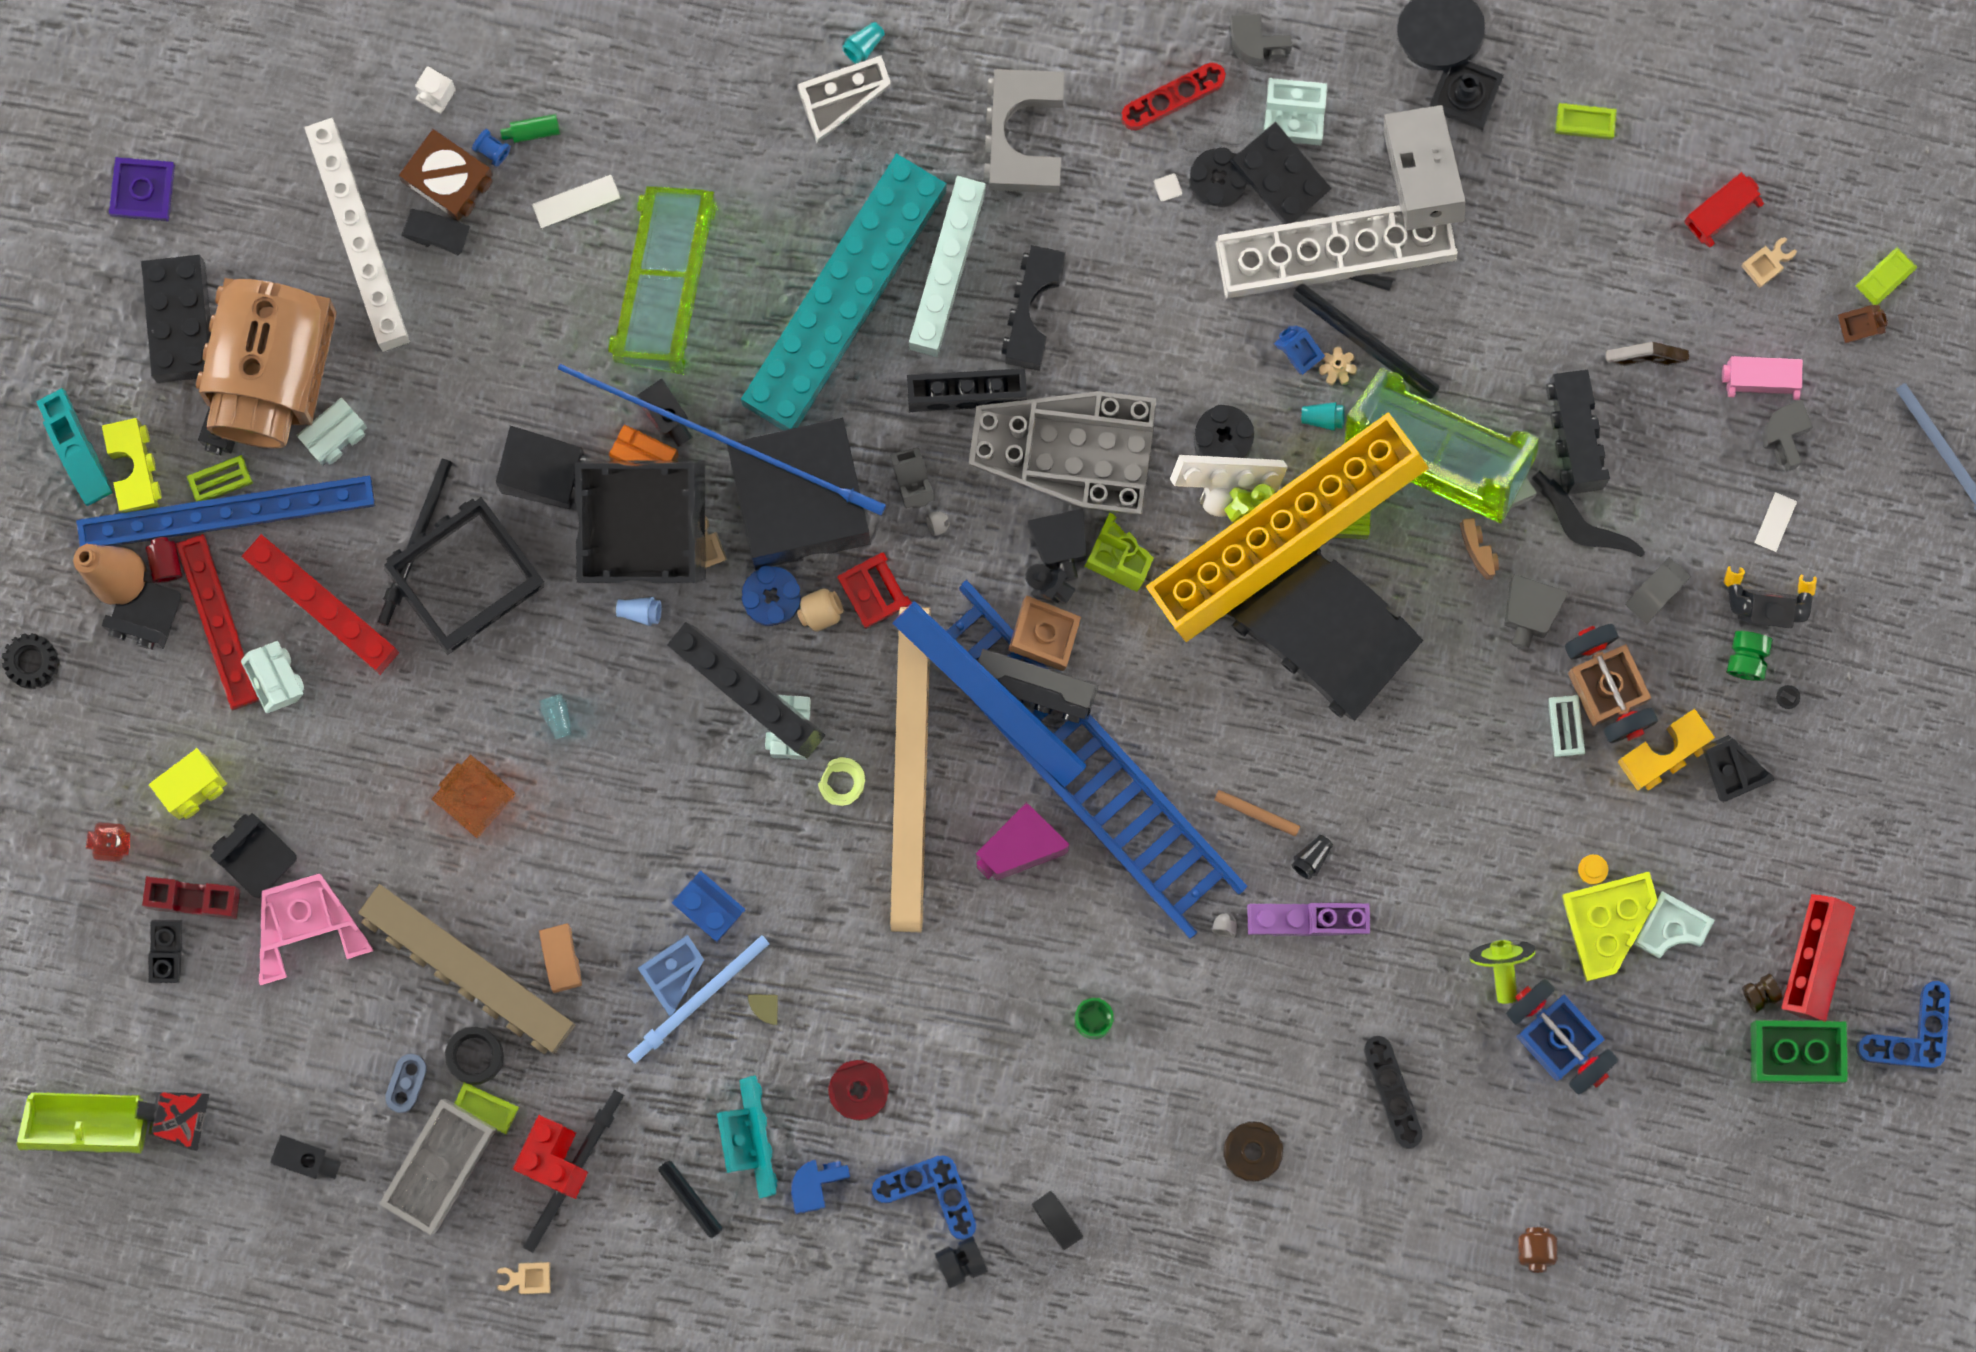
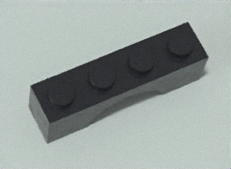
(1042, 272)

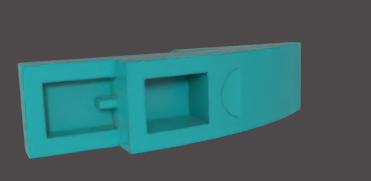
(73, 447)

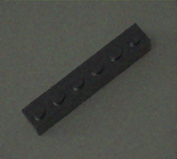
(746, 690)

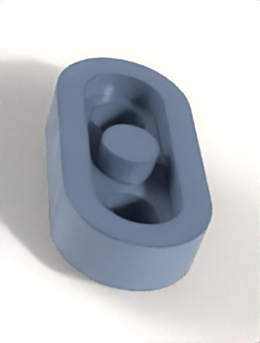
(404, 1083)

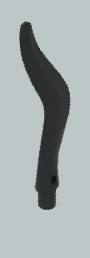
(1575, 526)

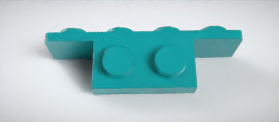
(746, 1140)

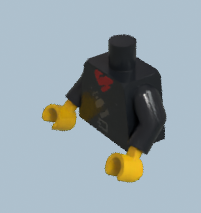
(1769, 607)

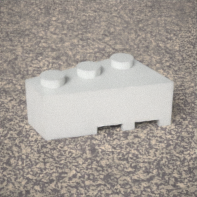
(841, 94)

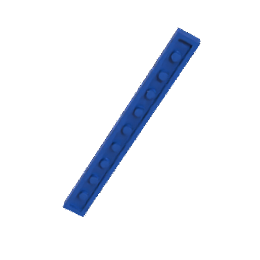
(227, 512)

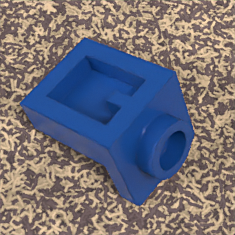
(1299, 348)

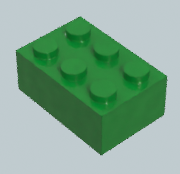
(1799, 1052)

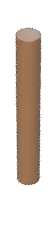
(1257, 813)

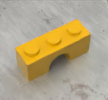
(1646, 766)

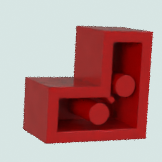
(544, 1158)

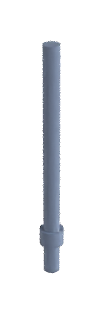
(1938, 441)

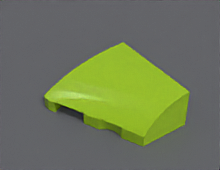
(1119, 556)

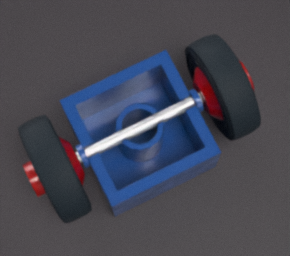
(1561, 1037)

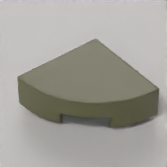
(765, 1007)

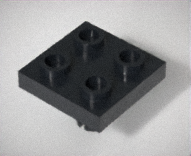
(1467, 93)

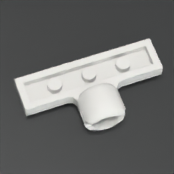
(1223, 474)

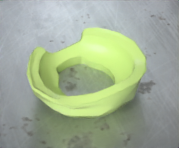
(846, 765)

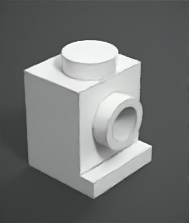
(434, 90)

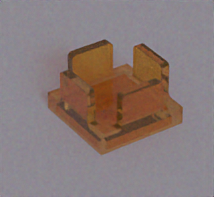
(473, 795)

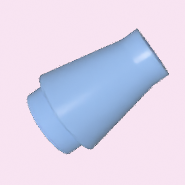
(641, 610)

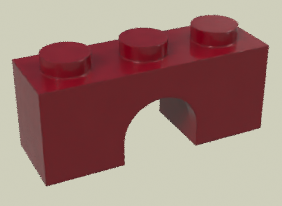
(190, 898)

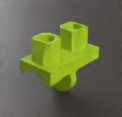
(1246, 501)

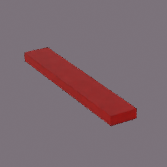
(216, 620)

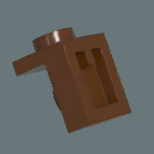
(1862, 323)

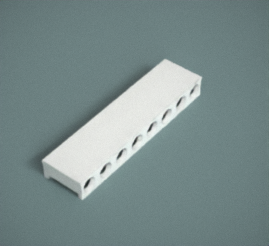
(1328, 251)

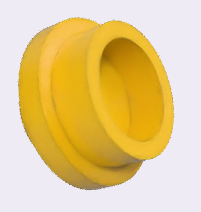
(1593, 869)

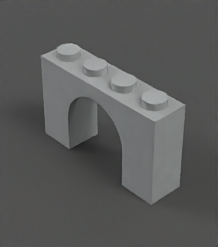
(1010, 93)

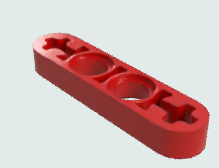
(1171, 92)

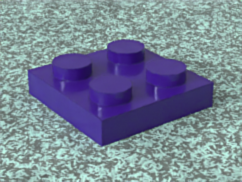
(142, 189)

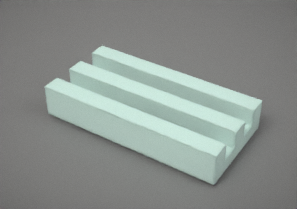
(1580, 750)

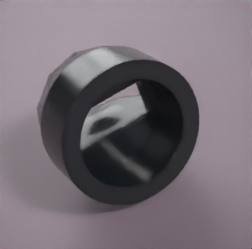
(1784, 702)

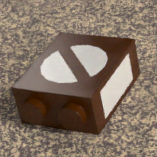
(446, 175)

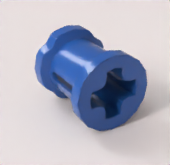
(491, 147)

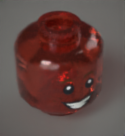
(108, 841)

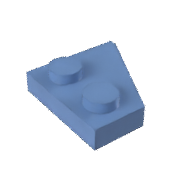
(672, 972)

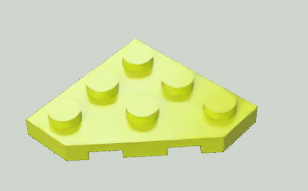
(1608, 920)

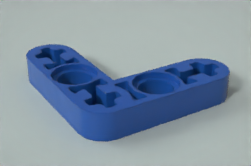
(1915, 1046)
(929, 1181)

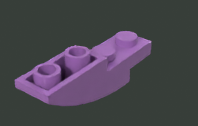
(1309, 919)

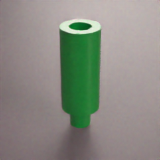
(531, 129)

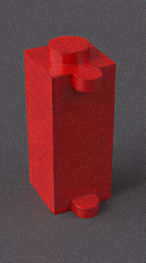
(1723, 208)

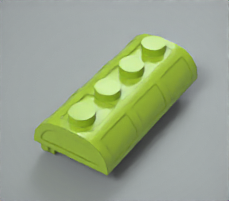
(82, 1123)

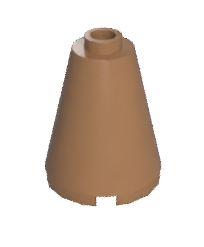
(111, 572)

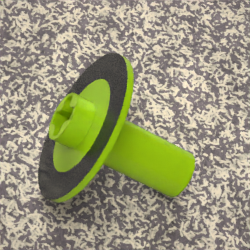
(1502, 957)

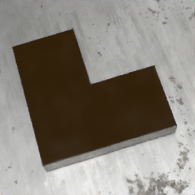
(1647, 352)

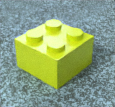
(188, 785)

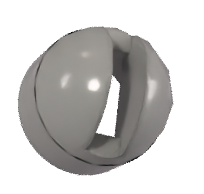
(937, 522)
(1225, 925)

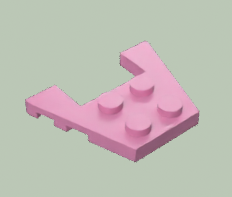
(301, 912)

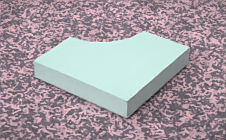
(1672, 924)

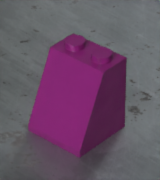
(1020, 845)

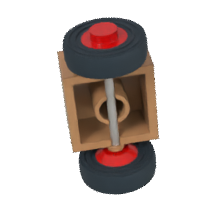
(1610, 684)

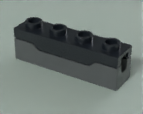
(1042, 686)

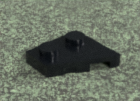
(1733, 769)

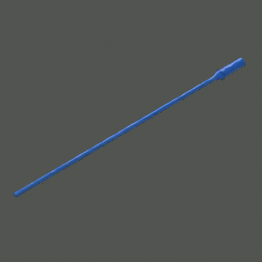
(850, 495)

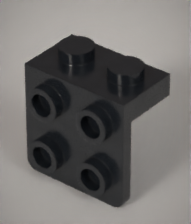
(146, 617)
(253, 855)

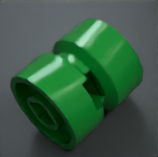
(1749, 656)
(1093, 1018)

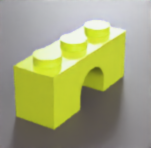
(129, 440)

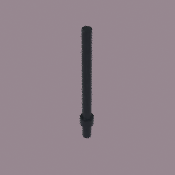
(393, 595)
(602, 1120)

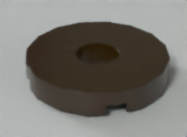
(1253, 1169)

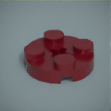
(867, 1075)

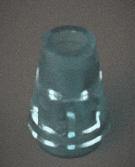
(556, 715)

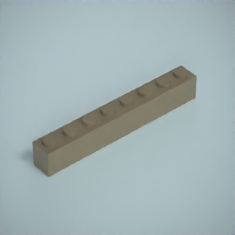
(467, 969)

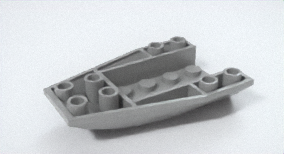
(1071, 447)

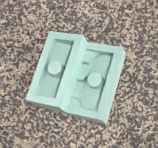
(1297, 109)

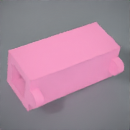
(1763, 375)

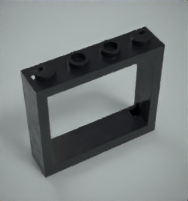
(444, 528)

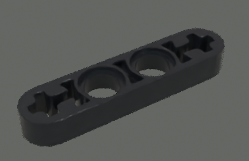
(1398, 1090)

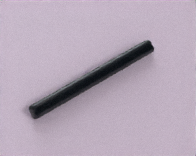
(1366, 341)

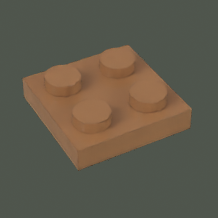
(1044, 633)

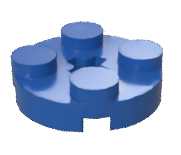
(776, 612)

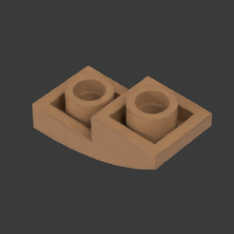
(1482, 556)
(560, 958)

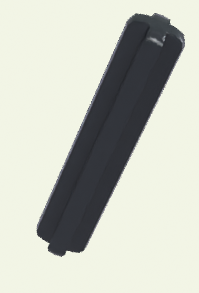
(690, 1199)

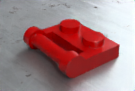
(865, 595)

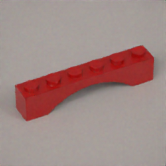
(320, 604)

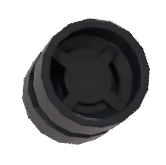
(951, 1267)

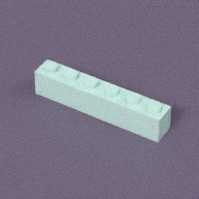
(947, 266)

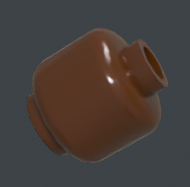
(1537, 1249)

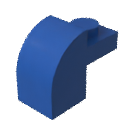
(807, 1183)

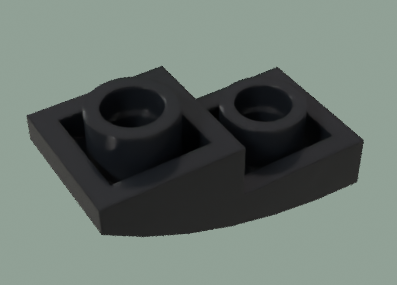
(435, 230)
(165, 951)

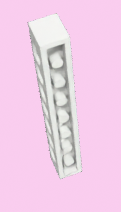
(357, 234)

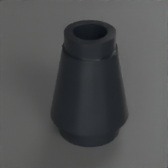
(1311, 858)

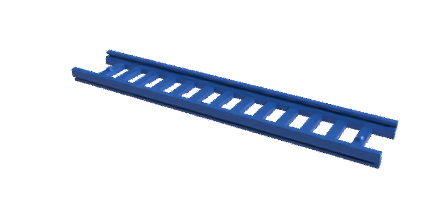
(1140, 782)

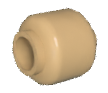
(820, 609)

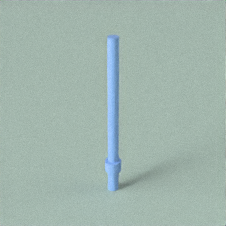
(655, 1038)

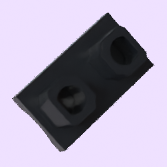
(1048, 584)

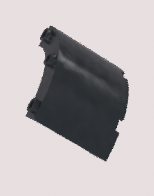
(1329, 631)

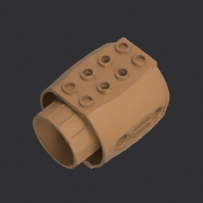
(264, 360)

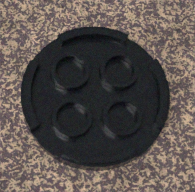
(1441, 32)

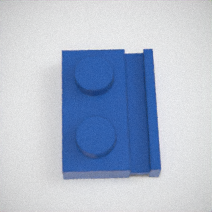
(708, 906)

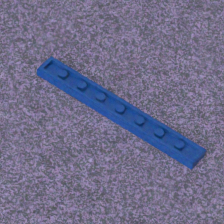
(989, 694)

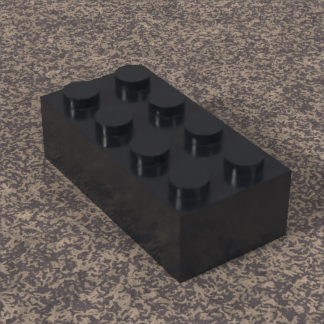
(176, 316)

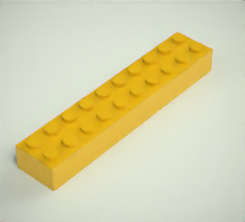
(1287, 527)

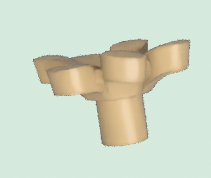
(1337, 372)

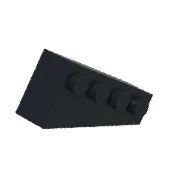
(1577, 432)

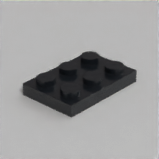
(1280, 174)

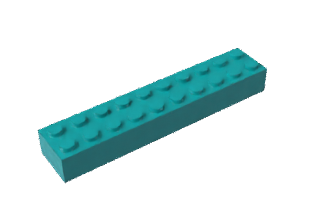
(844, 294)

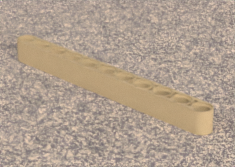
(910, 786)

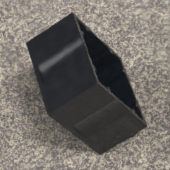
(790, 514)
(640, 521)

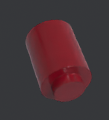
(163, 560)

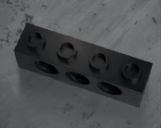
(965, 389)

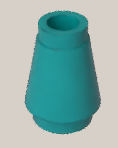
(863, 42)
(1324, 415)

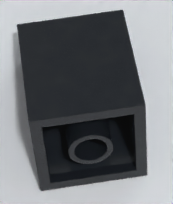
(539, 468)

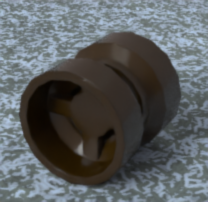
(1762, 993)

